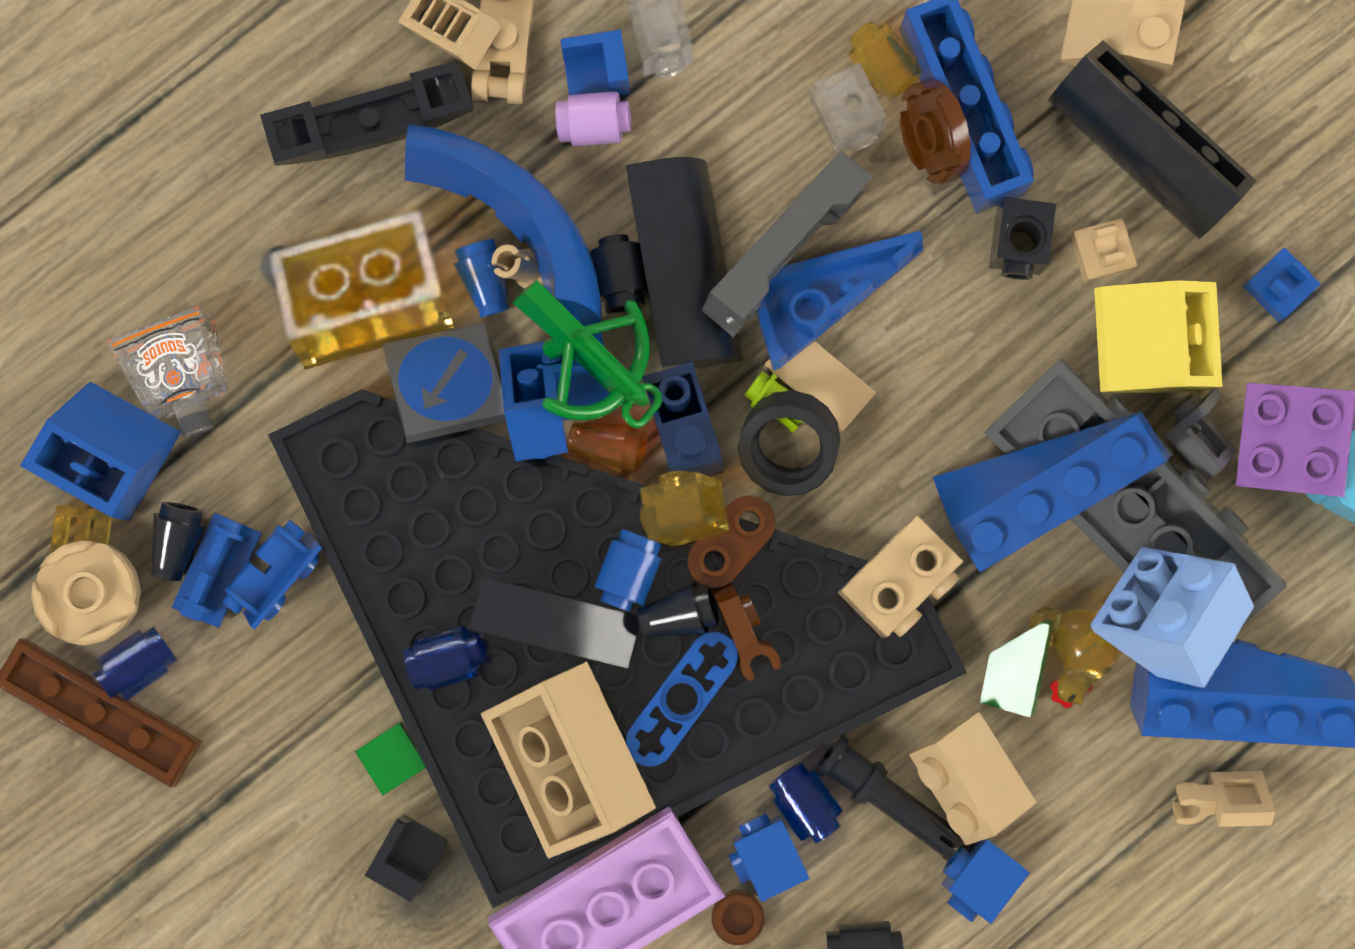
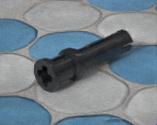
(869, 784)

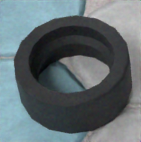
(779, 478)

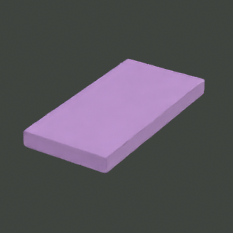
(615, 895)

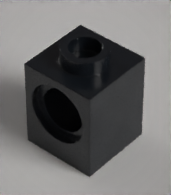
(1028, 216)

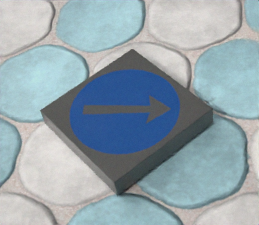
(445, 382)

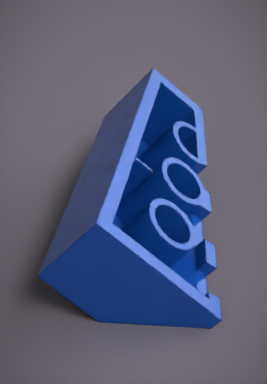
(1033, 490)
(1251, 700)

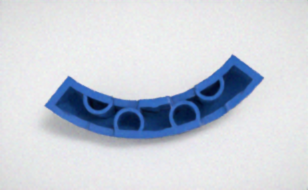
(519, 203)

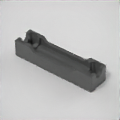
(821, 203)

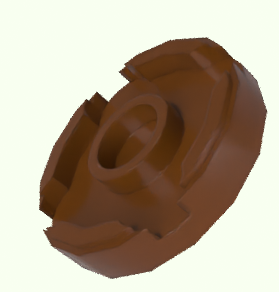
(935, 131)

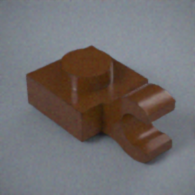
(739, 618)

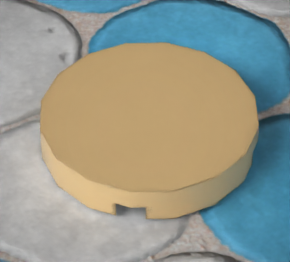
(92, 578)

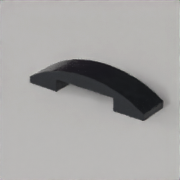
(367, 119)

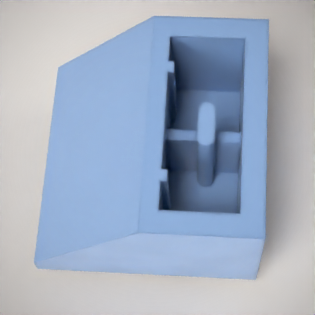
(1175, 614)

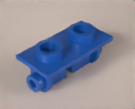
(217, 562)
(264, 591)

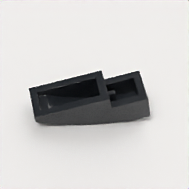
(554, 622)

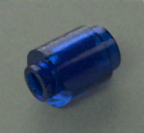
(444, 658)
(134, 664)
(806, 803)

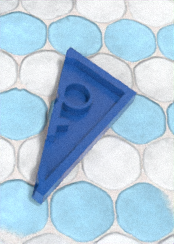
(820, 291)

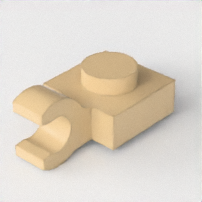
(1233, 798)

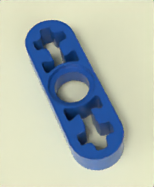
(668, 738)

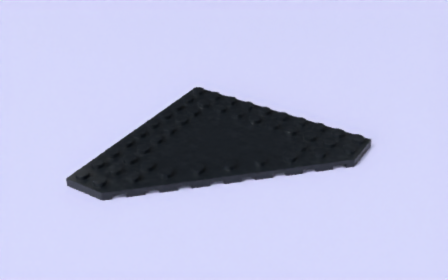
(435, 515)

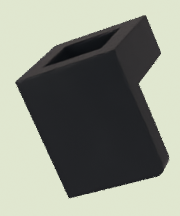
(406, 858)

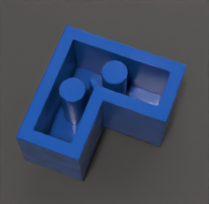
(529, 379)

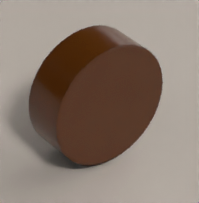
(737, 917)

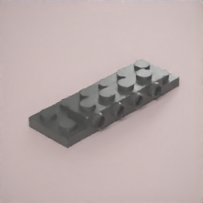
(1154, 511)

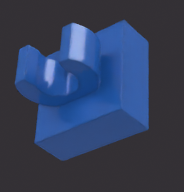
(1281, 284)

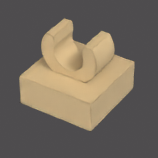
(1103, 250)

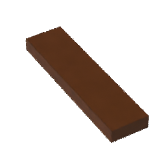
(88, 710)

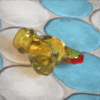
(1081, 650)

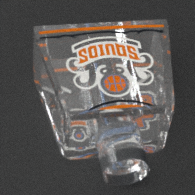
(175, 367)

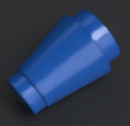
(478, 275)

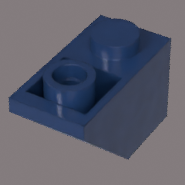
(685, 422)

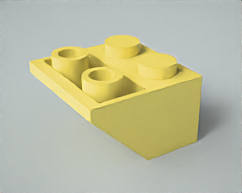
(1158, 337)

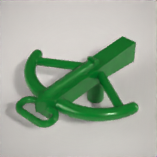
(577, 342)

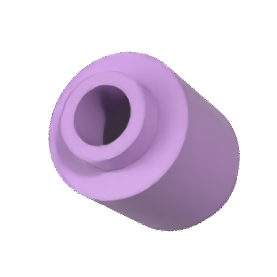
(593, 119)

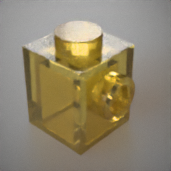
(683, 508)

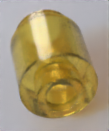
(884, 59)

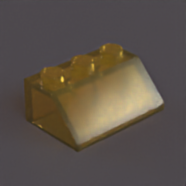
(360, 290)

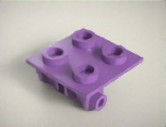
(1296, 439)

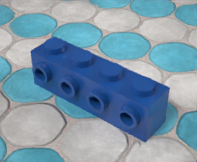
(945, 50)

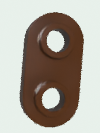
(734, 545)

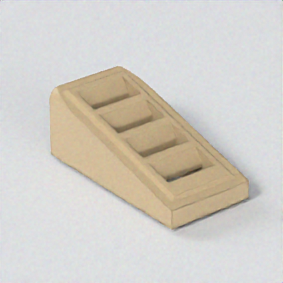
(474, 38)

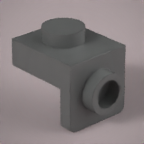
(1196, 437)

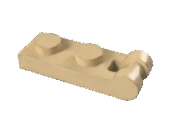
(507, 50)

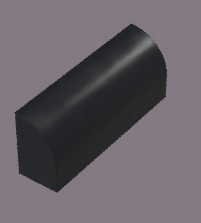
(1151, 139)
(681, 259)

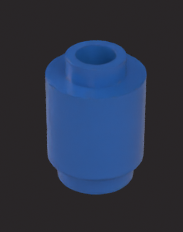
(628, 570)

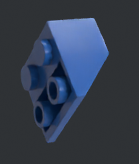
(101, 451)

